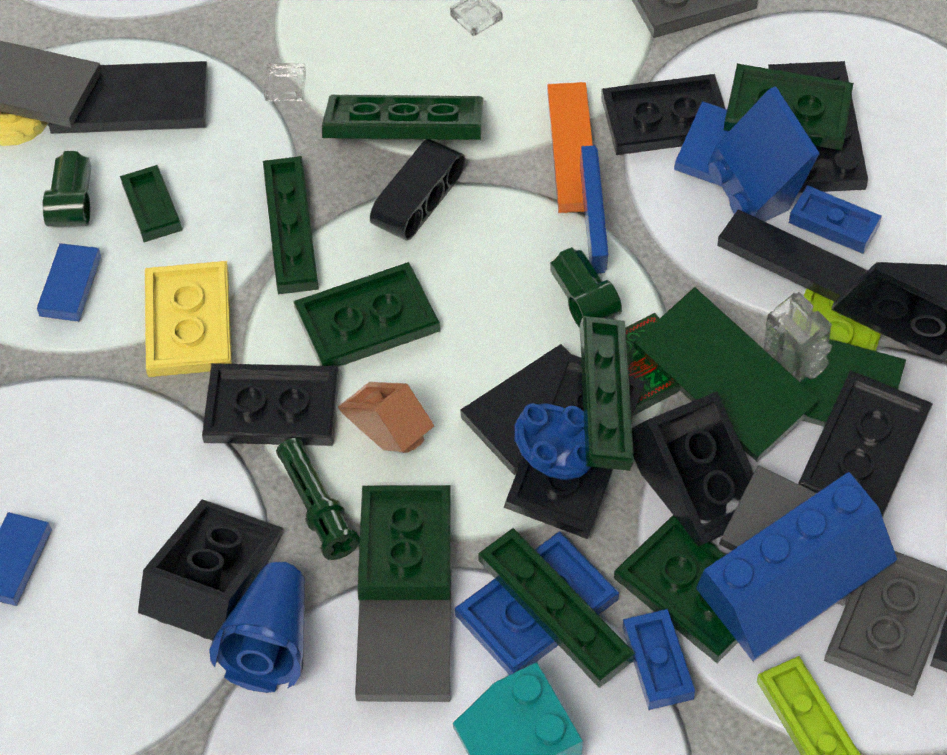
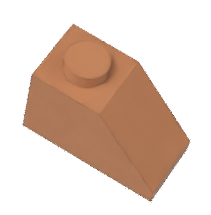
(388, 415)

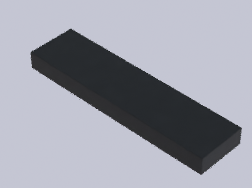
(789, 256)

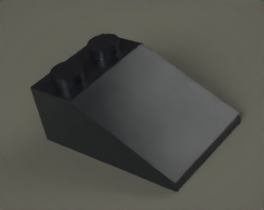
(903, 304)
(694, 465)
(206, 568)

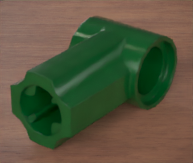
(69, 197)
(583, 287)

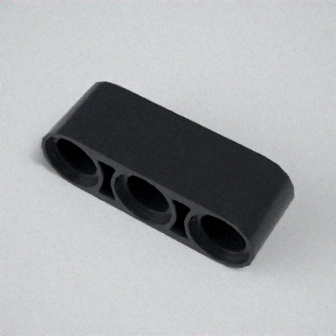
(417, 189)

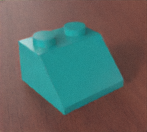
(518, 719)

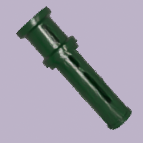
(323, 512)

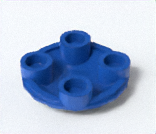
(553, 439)

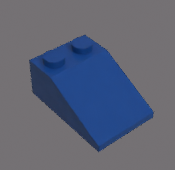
(763, 159)

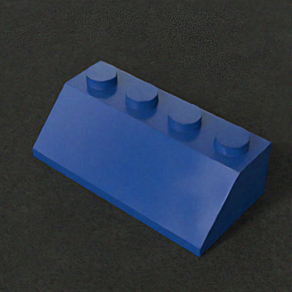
(798, 566)

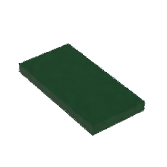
(403, 117)
(710, 353)

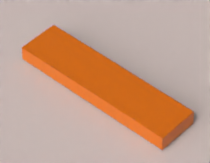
(569, 132)

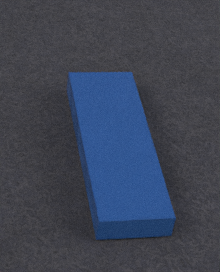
(593, 208)

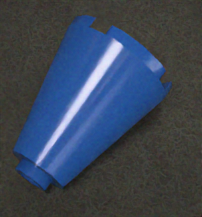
(264, 632)

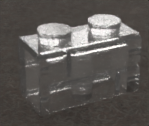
(798, 337)

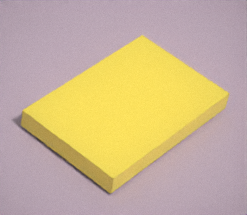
(187, 318)

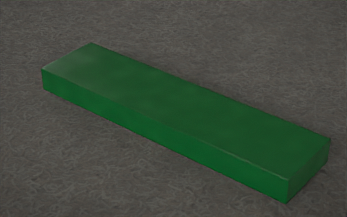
(290, 225)
(606, 394)
(556, 607)

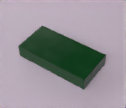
(150, 203)

